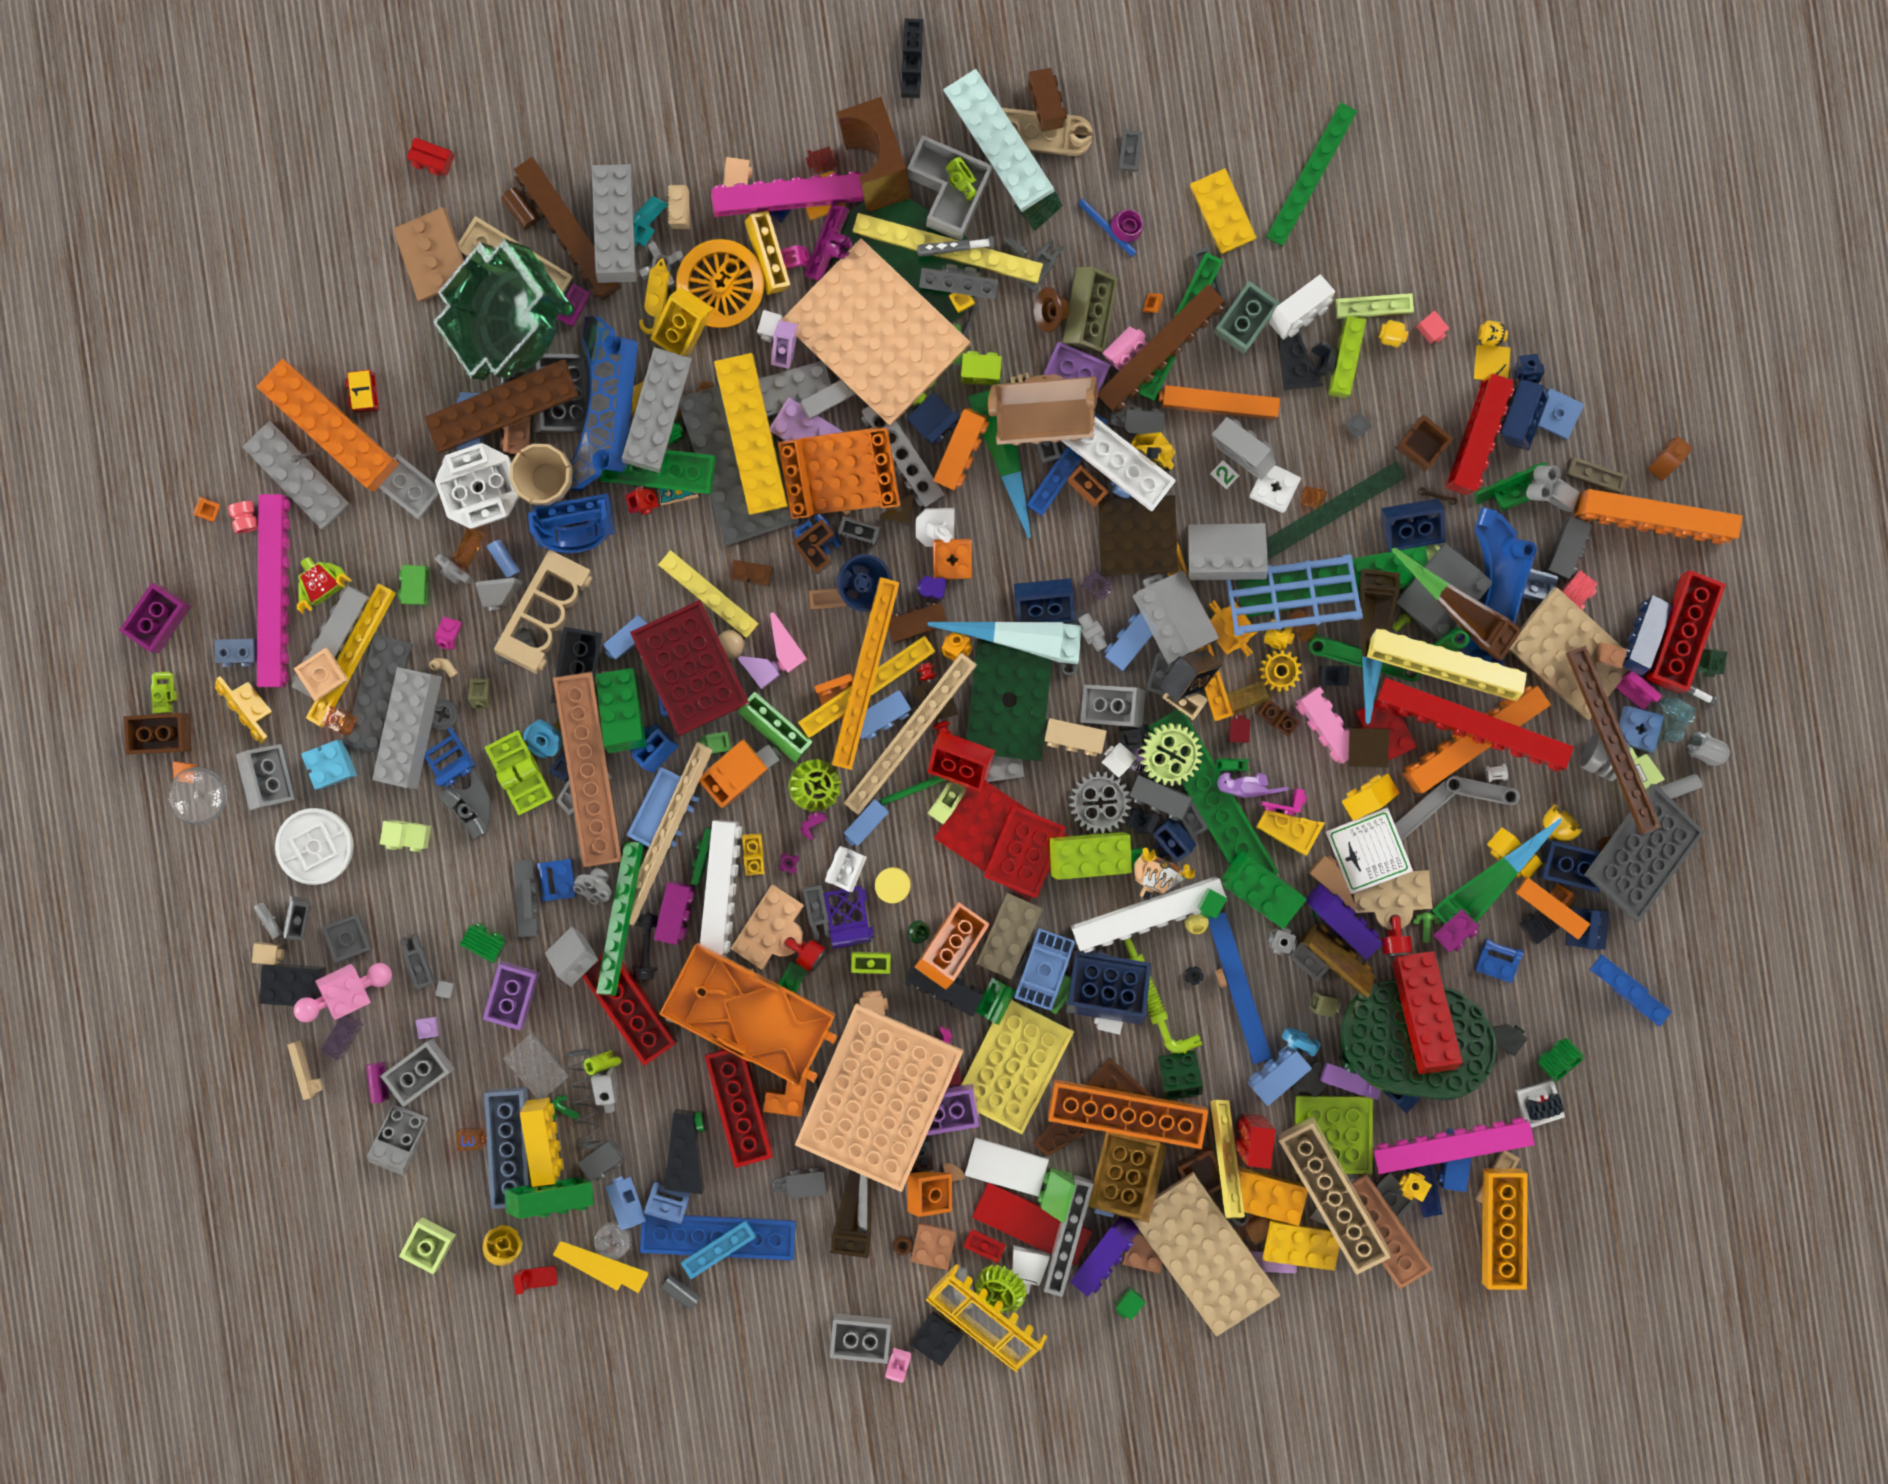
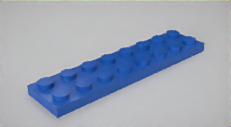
(773, 1236)

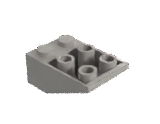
(397, 1140)

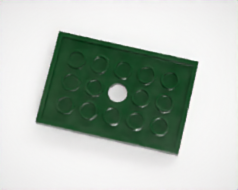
(1014, 730)

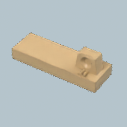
(307, 1085)

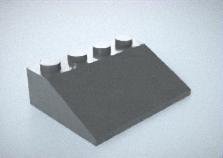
(571, 415)
(1422, 605)

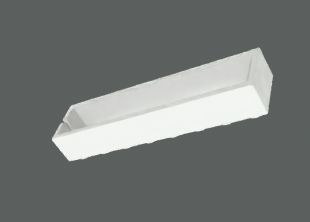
(720, 886)
(1143, 915)

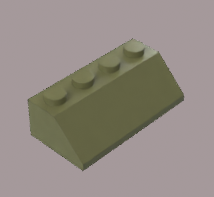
(1090, 309)

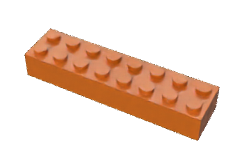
(328, 425)
(1658, 516)
(1459, 750)
(1127, 1114)

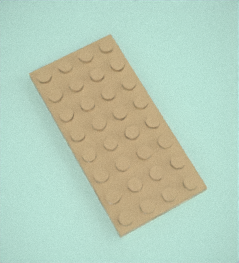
(1206, 1255)

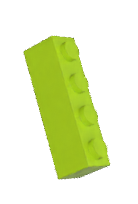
(1347, 357)

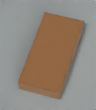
(825, 599)

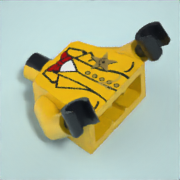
(1155, 448)

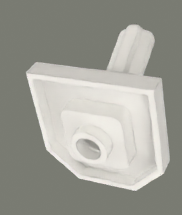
(935, 524)

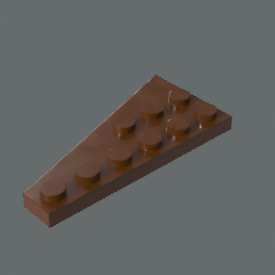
(1108, 1076)

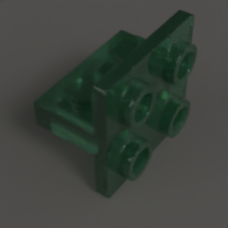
(1041, 211)

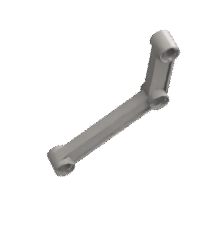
(1442, 793)

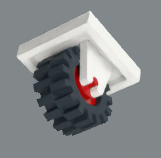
(1540, 1103)

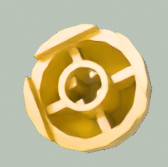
(1566, 830)
(502, 1245)

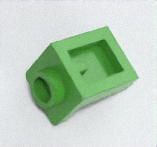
(717, 742)

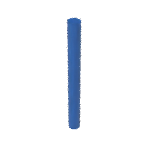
(1106, 226)

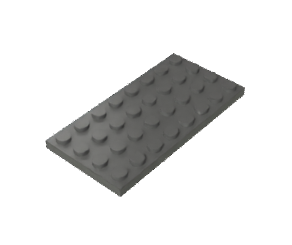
(710, 435)

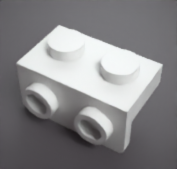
(845, 868)

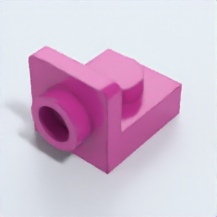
(795, 256)

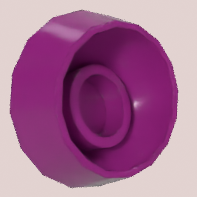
(1127, 225)

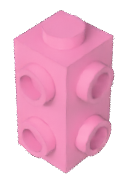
(1125, 347)

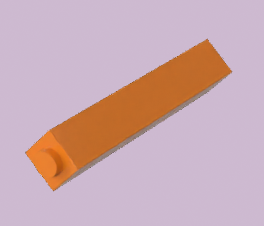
(1219, 402)

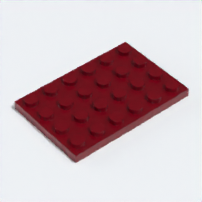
(689, 668)

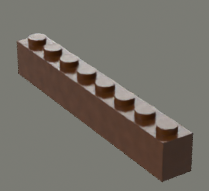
(563, 223)
(1161, 348)

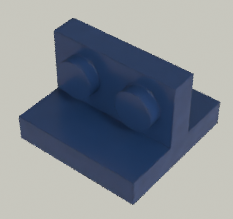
(1595, 934)

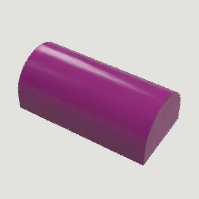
(377, 1087)

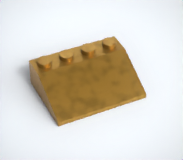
(1338, 959)
(1127, 1176)

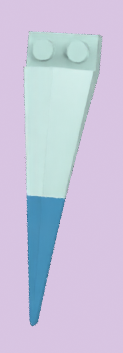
(1045, 639)

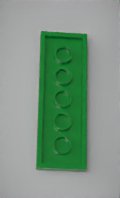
(679, 472)

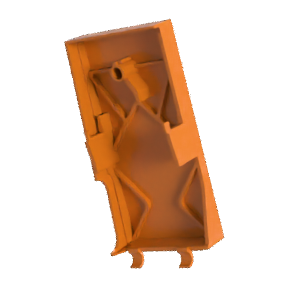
(748, 1015)

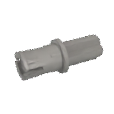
(268, 920)

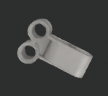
(1552, 489)

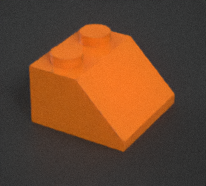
(929, 1193)

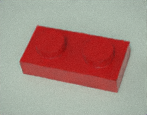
(984, 1245)

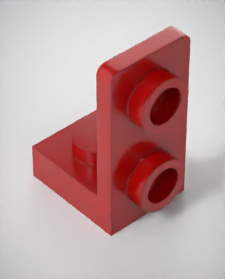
(534, 1278)

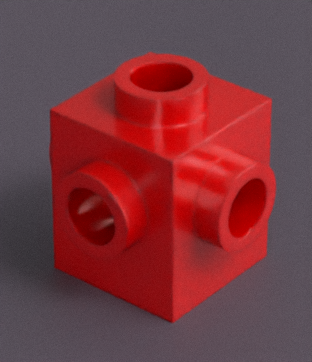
(642, 501)

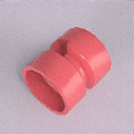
(243, 516)

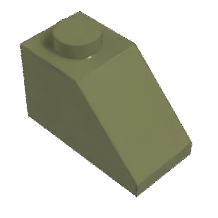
(1324, 1004)

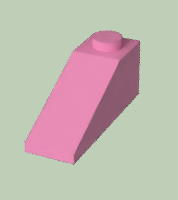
(787, 650)

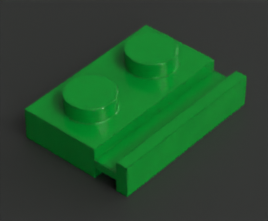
(995, 1001)

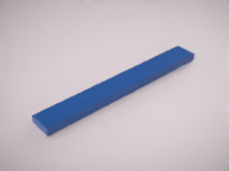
(1239, 988)

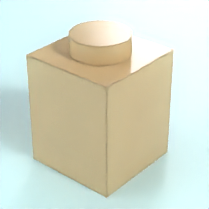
(267, 953)

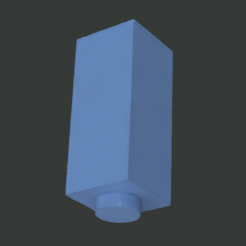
(622, 641)
(865, 823)
(625, 1203)

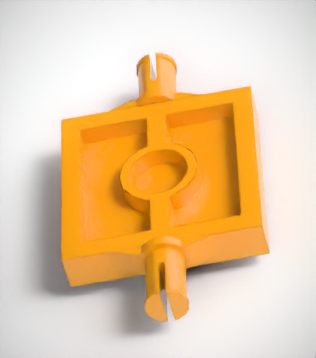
(1223, 626)

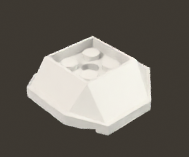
(458, 480)

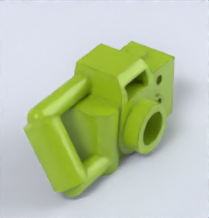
(961, 178)
(162, 694)

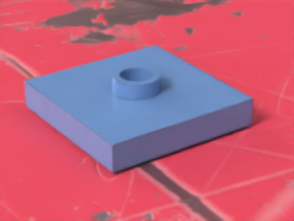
(1560, 414)

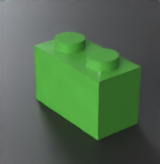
(414, 585)

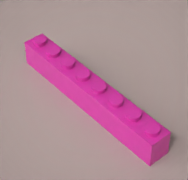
(786, 194)
(1453, 1146)

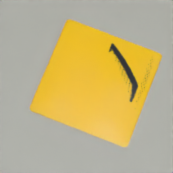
(1491, 360)

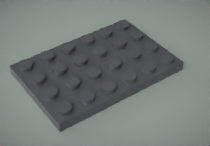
(1638, 866)

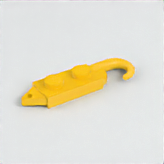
(656, 294)

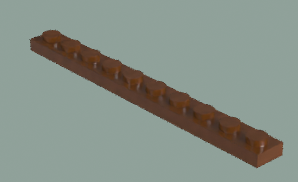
(1613, 740)

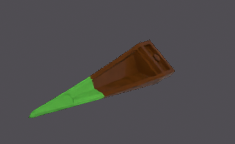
(1485, 626)

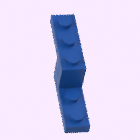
(1630, 990)

